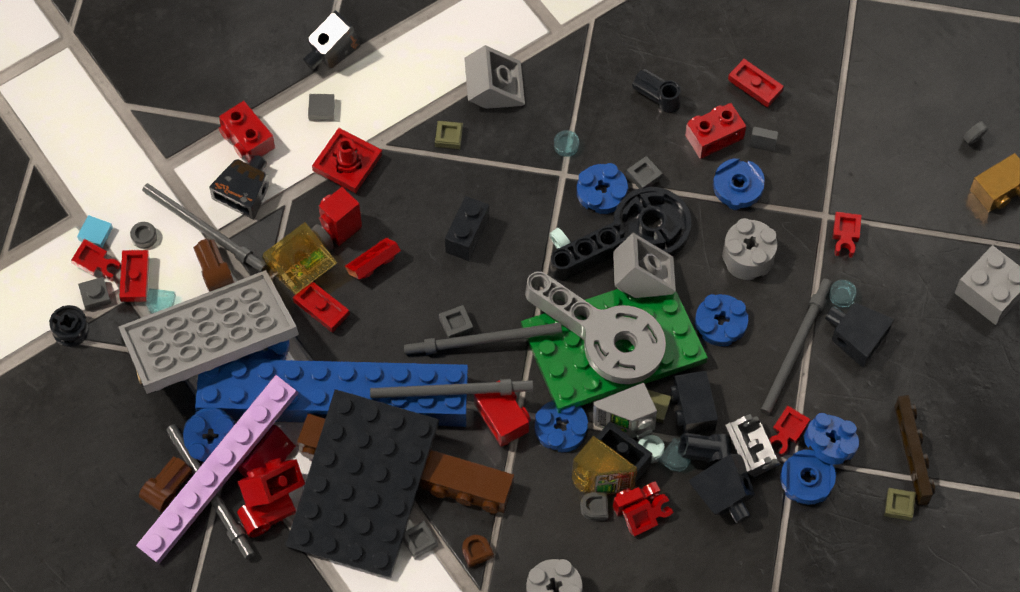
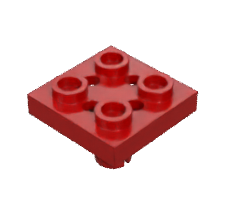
(344, 146)

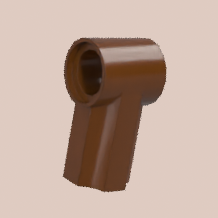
(214, 270)
(162, 490)

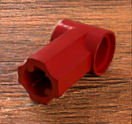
(260, 518)

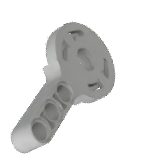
(605, 328)

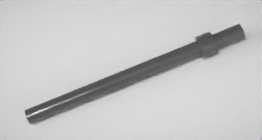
(242, 253)
(816, 305)
(432, 345)
(504, 387)
(235, 532)

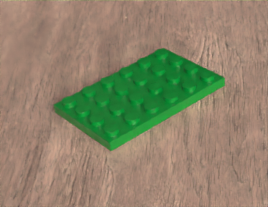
(564, 360)

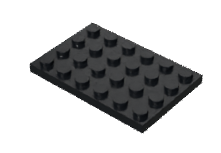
(362, 483)

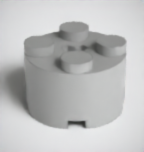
(749, 249)
(554, 575)

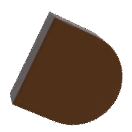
(476, 550)

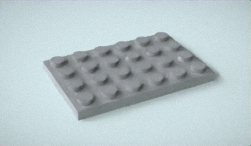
(207, 331)

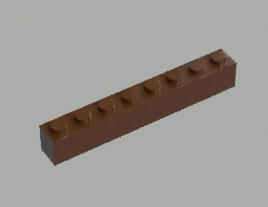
(442, 476)

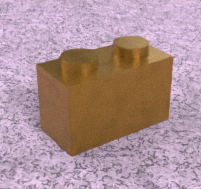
(998, 184)

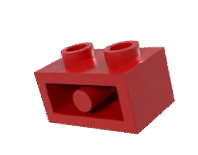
(715, 130)
(246, 132)
(340, 215)
(503, 416)
(271, 482)

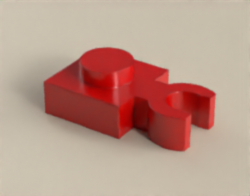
(847, 231)
(92, 258)
(789, 427)
(629, 497)
(643, 515)

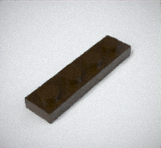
(916, 459)

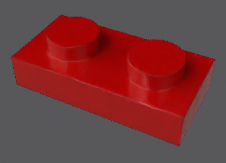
(755, 83)
(368, 261)
(134, 275)
(321, 306)

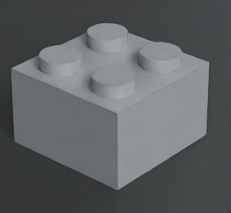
(991, 285)

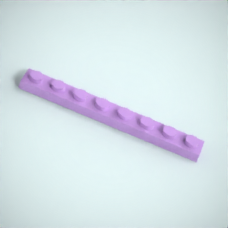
(217, 469)

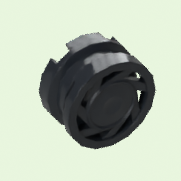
(69, 324)

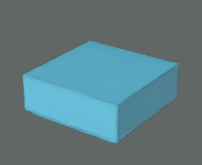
(95, 231)

